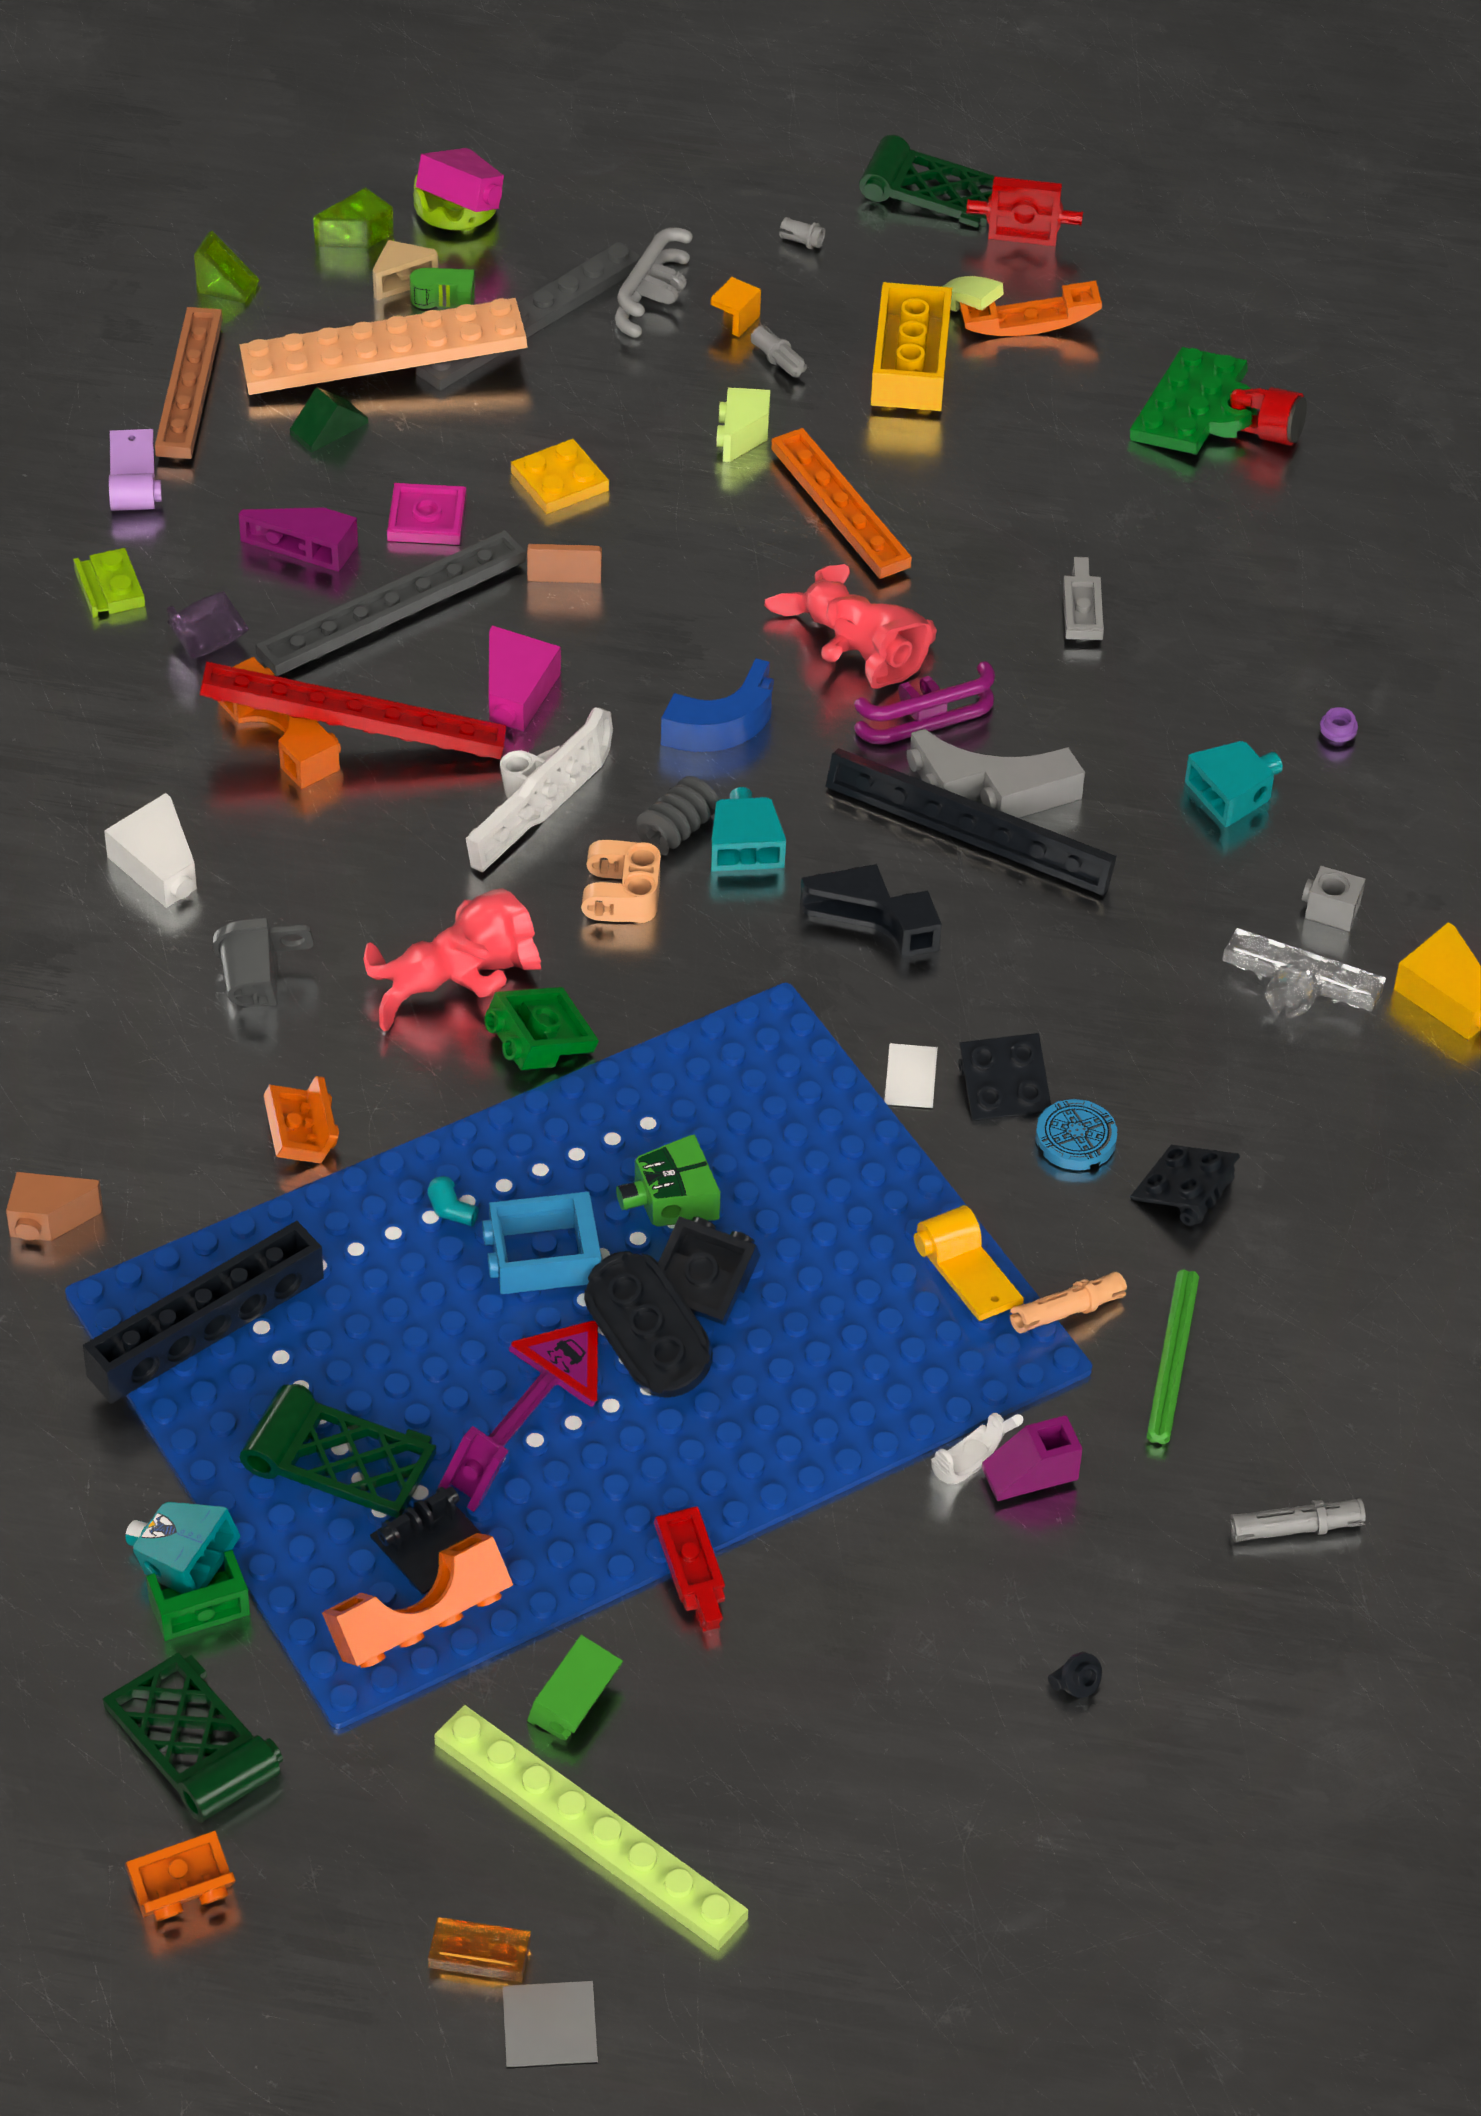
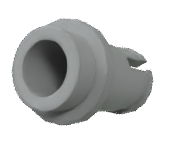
(802, 232)

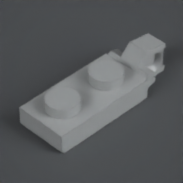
(1082, 603)

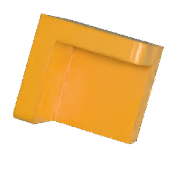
(739, 300)

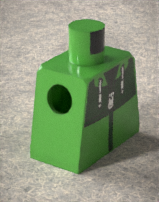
(673, 1184)

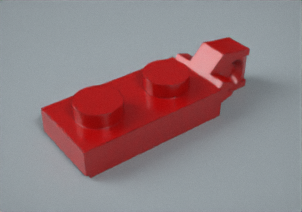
(692, 1564)

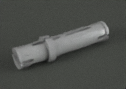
(1316, 1518)

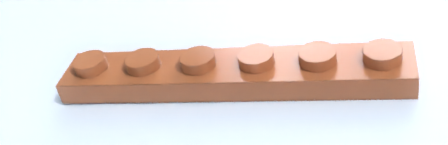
(188, 383)

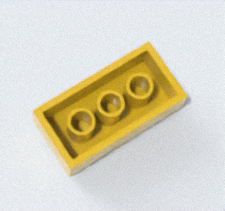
(911, 346)

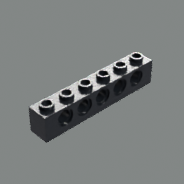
(203, 1311)

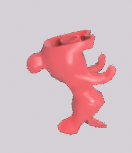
(886, 635)
(487, 935)

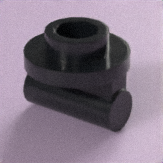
(1078, 1676)

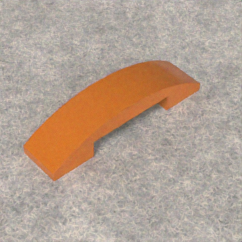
(1036, 316)

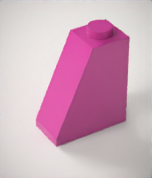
(461, 178)
(519, 676)

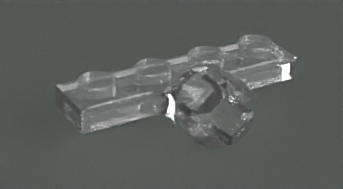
(1301, 975)

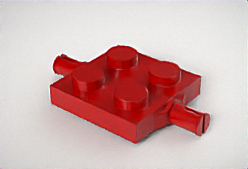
(1024, 211)

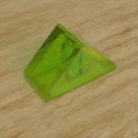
(222, 272)

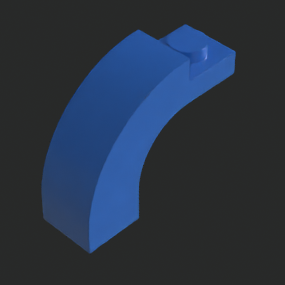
(723, 722)

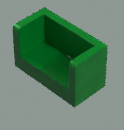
(218, 1603)

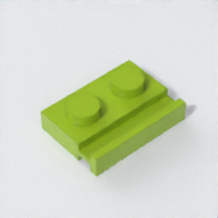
(109, 582)

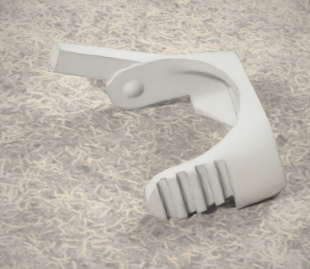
(967, 1456)

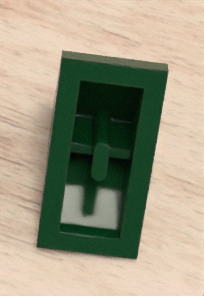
(325, 420)

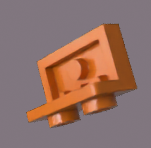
(301, 1121)
(179, 1876)

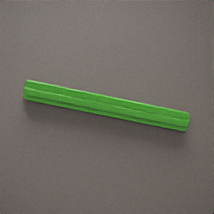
(1173, 1357)

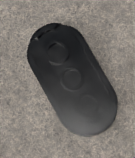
(648, 1324)

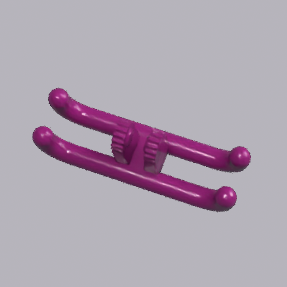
(926, 709)

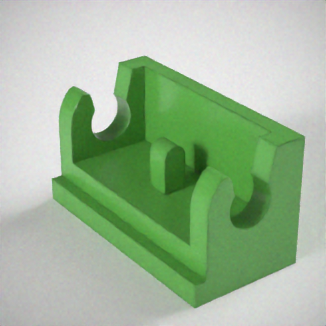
(573, 1688)

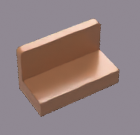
(564, 563)

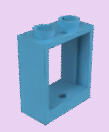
(541, 1215)

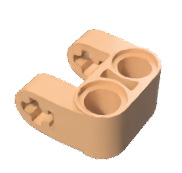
(640, 874)

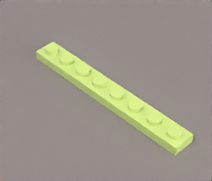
(592, 1827)

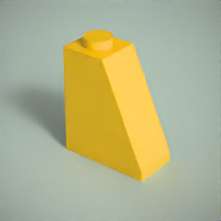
(1444, 981)

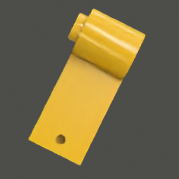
(956, 1251)

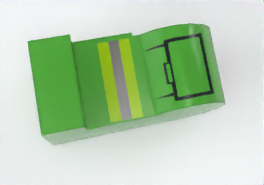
(442, 287)

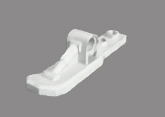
(539, 787)

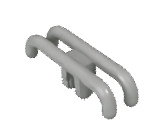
(652, 279)

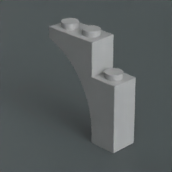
(1003, 783)

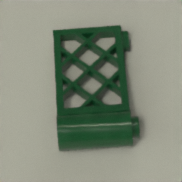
(893, 168)
(284, 1438)
(227, 1770)

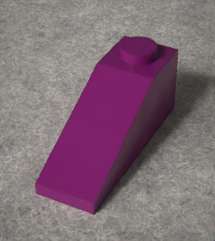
(302, 533)

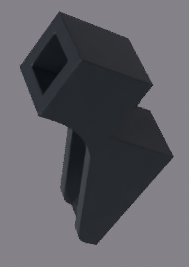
(862, 899)

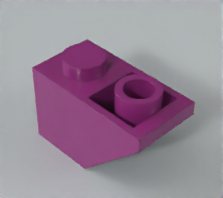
(1035, 1459)

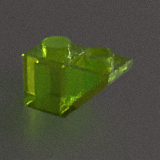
(354, 222)

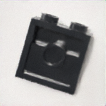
(709, 1266)

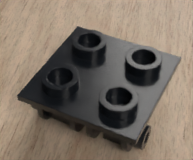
(1004, 1076)
(1188, 1180)
(423, 1532)

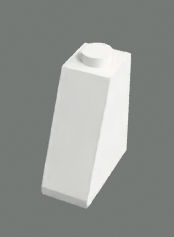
(154, 851)

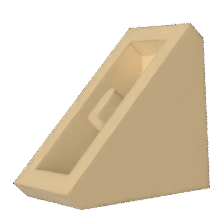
(395, 266)

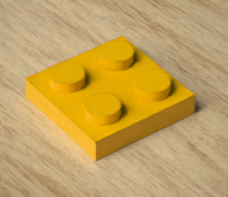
(559, 476)

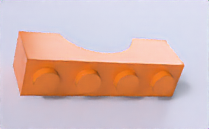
(305, 748)
(466, 1577)

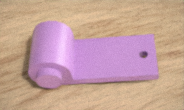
(132, 471)

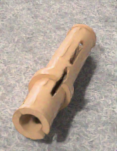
(1082, 1297)

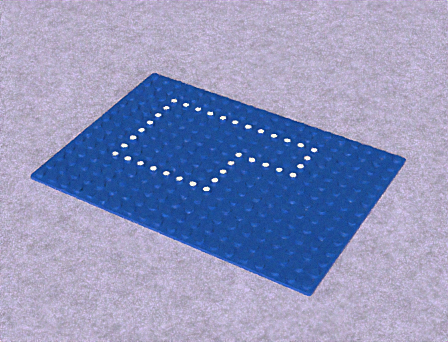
(819, 1380)

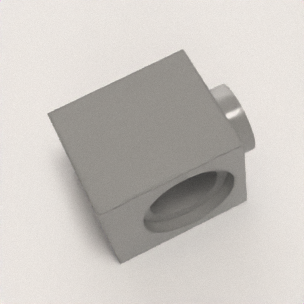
(1333, 898)

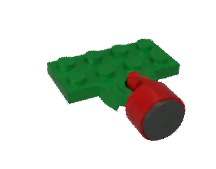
(1206, 396)

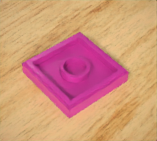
(426, 513)

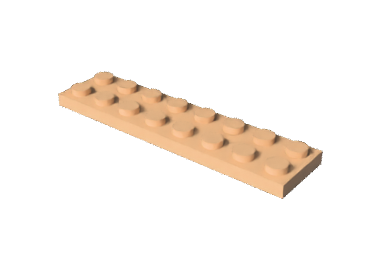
(382, 345)

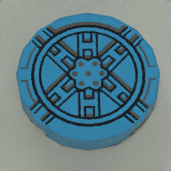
(1076, 1134)

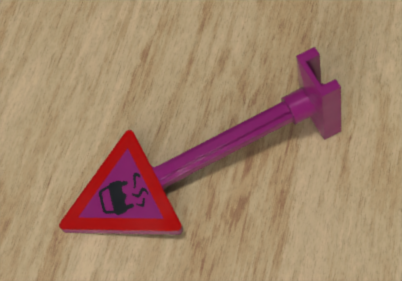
(564, 1359)

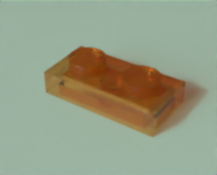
(479, 1949)

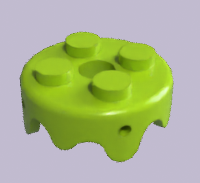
(445, 213)

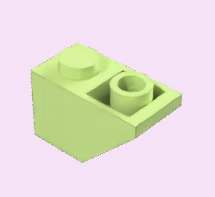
(745, 421)

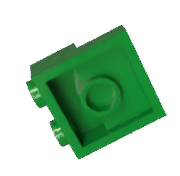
(538, 1026)

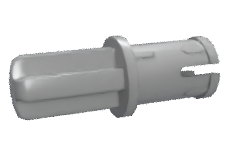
(778, 351)

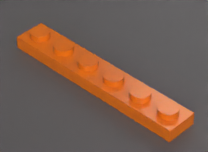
(841, 503)

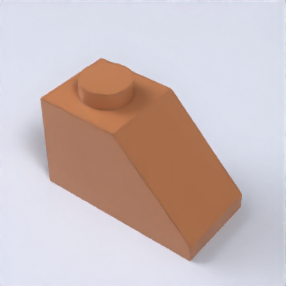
(50, 1205)

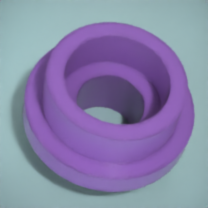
(1339, 725)

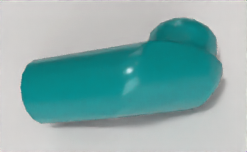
(446, 1203)

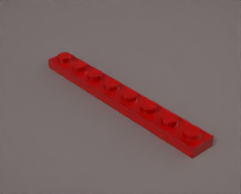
(353, 710)

